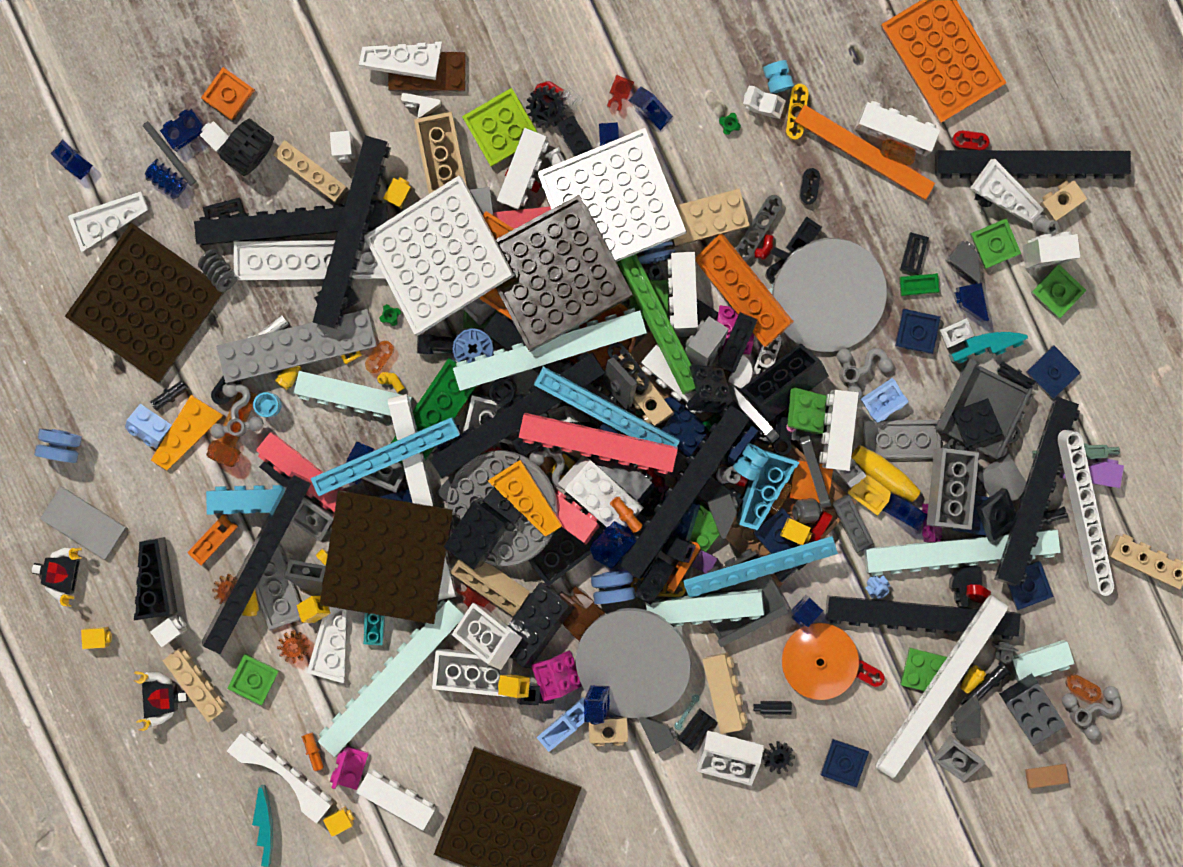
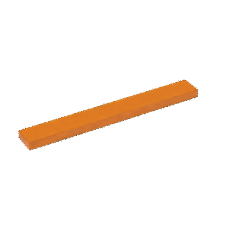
(864, 152)

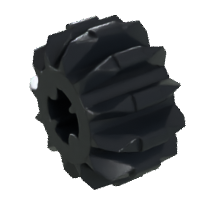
(785, 753)

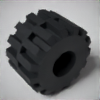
(246, 147)

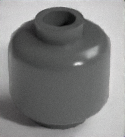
(807, 511)

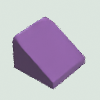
(704, 561)

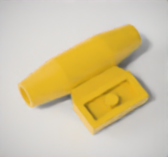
(880, 481)

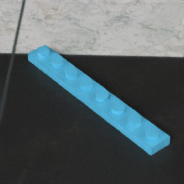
(601, 408)
(385, 456)
(760, 567)

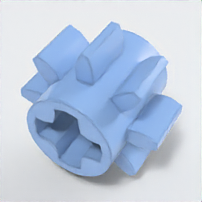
(877, 586)

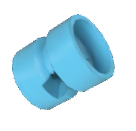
(778, 76)
(267, 404)
(752, 459)

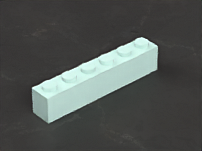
(344, 394)
(710, 607)

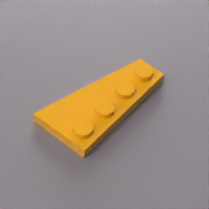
(190, 425)
(523, 492)

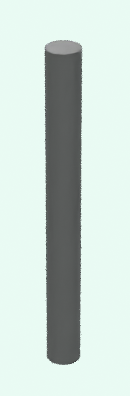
(169, 153)

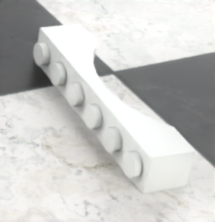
(249, 750)

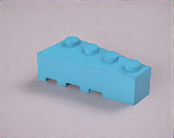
(765, 489)
(241, 499)

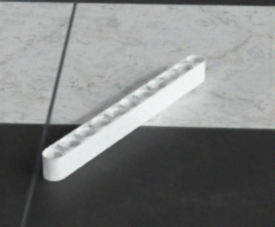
(418, 476)
(941, 686)

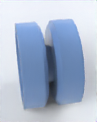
(58, 444)
(612, 585)

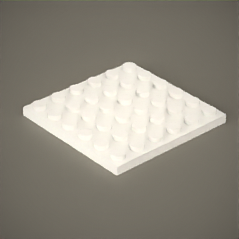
(621, 192)
(438, 255)

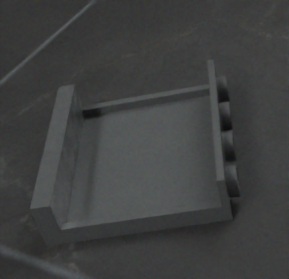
(1004, 396)
(774, 603)

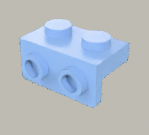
(884, 400)
(147, 426)

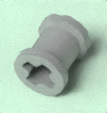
(1042, 224)
(727, 474)

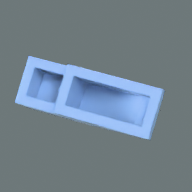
(563, 726)

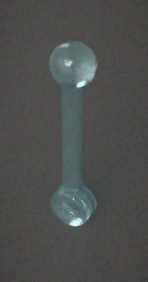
(678, 725)

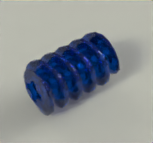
(165, 180)

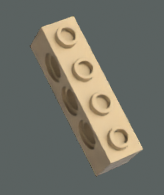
(310, 171)
(662, 410)

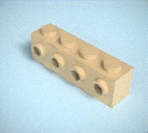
(1147, 561)
(490, 579)
(194, 684)
(724, 692)

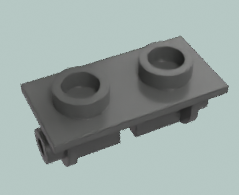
(1004, 651)

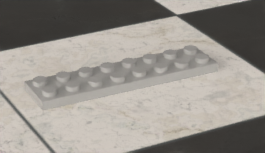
(294, 347)

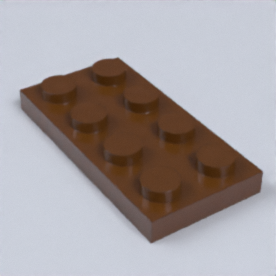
(449, 76)

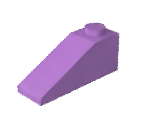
(1104, 473)

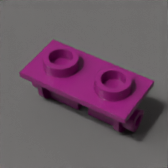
(930, 533)

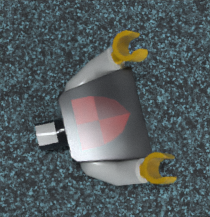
(60, 573)
(159, 698)

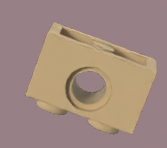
(1072, 194)
(620, 734)

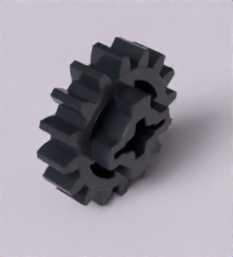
(543, 99)

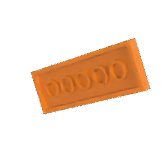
(743, 289)

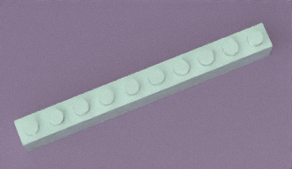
(569, 344)
(950, 553)
(390, 679)

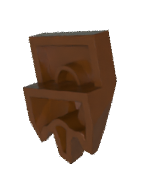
(583, 614)

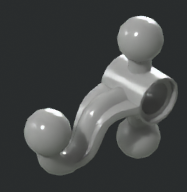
(844, 357)
(254, 423)
(538, 458)
(1092, 731)

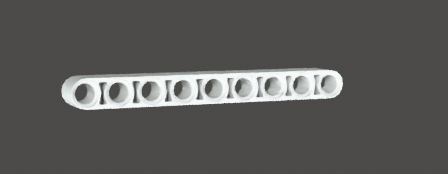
(1079, 506)

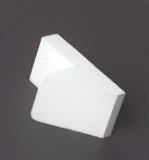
(425, 104)
(956, 333)

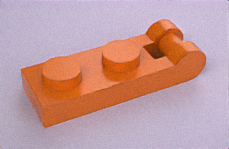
(212, 540)
(674, 580)

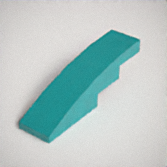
(264, 820)

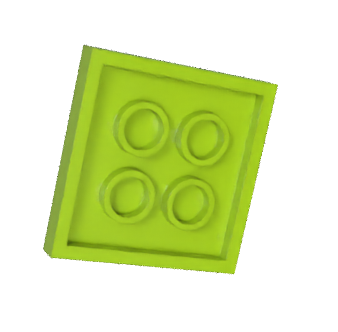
(498, 126)

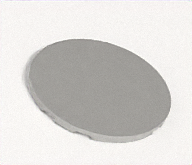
(831, 294)
(471, 482)
(638, 659)

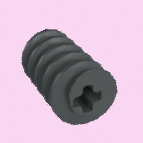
(217, 271)

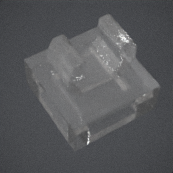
(573, 100)

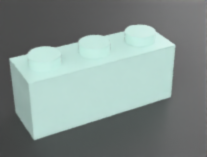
(1042, 660)

